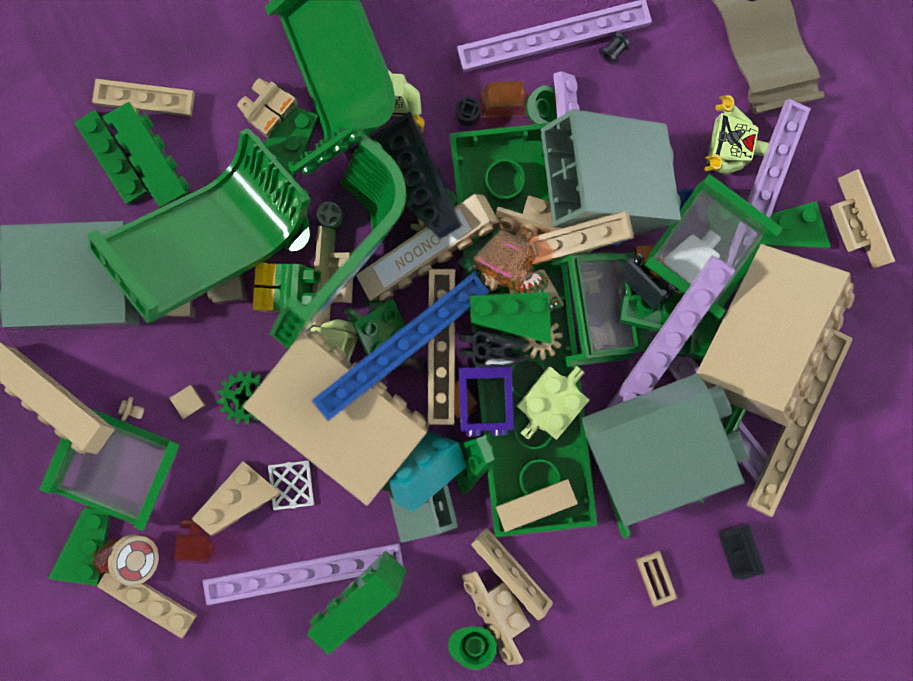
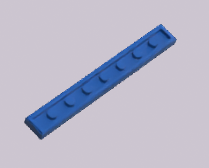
(398, 348)

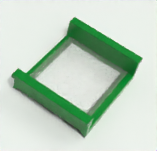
(713, 224)
(597, 302)
(120, 478)

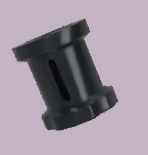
(622, 44)

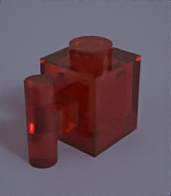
(193, 547)

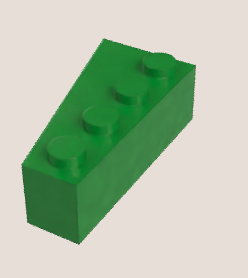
(148, 154)
(357, 603)

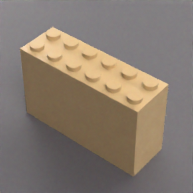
(777, 333)
(357, 445)

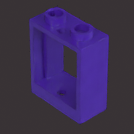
(483, 373)

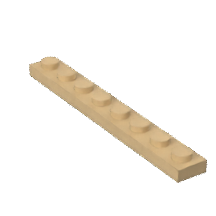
(793, 438)

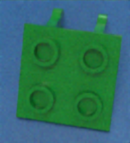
(377, 325)

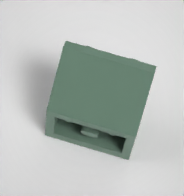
(429, 519)

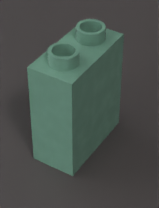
(610, 167)
(57, 281)
(666, 448)

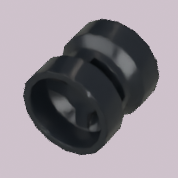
(465, 115)

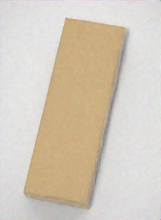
(536, 505)

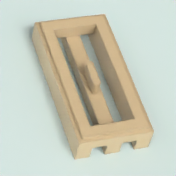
(648, 558)

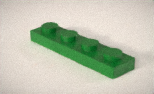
(111, 157)

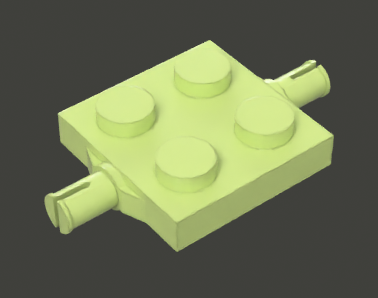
(552, 403)

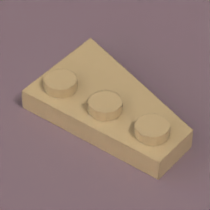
(235, 498)

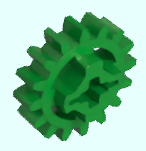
(246, 387)

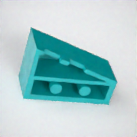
(426, 470)

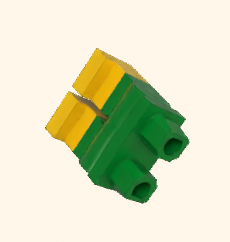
(292, 279)

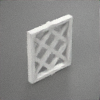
(293, 504)

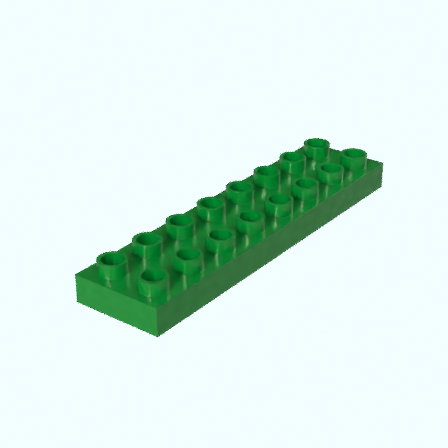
(506, 169)

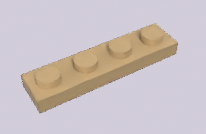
(144, 97)
(582, 237)
(512, 574)
(151, 604)

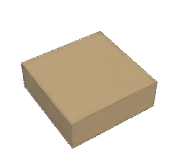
(187, 401)

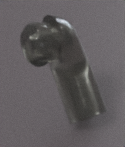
(415, 362)

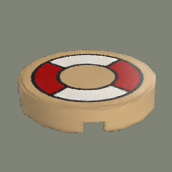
(133, 560)

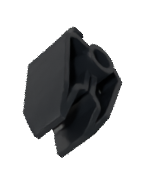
(493, 348)

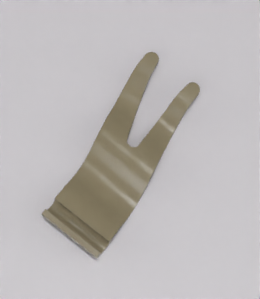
(770, 53)

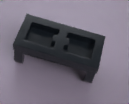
(645, 283)
(741, 551)

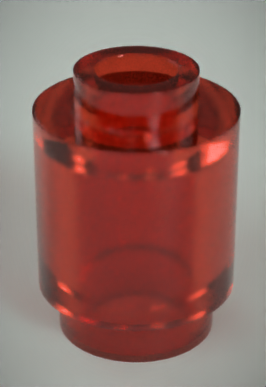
(101, 556)

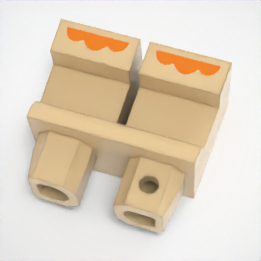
(270, 98)

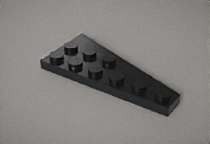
(424, 186)

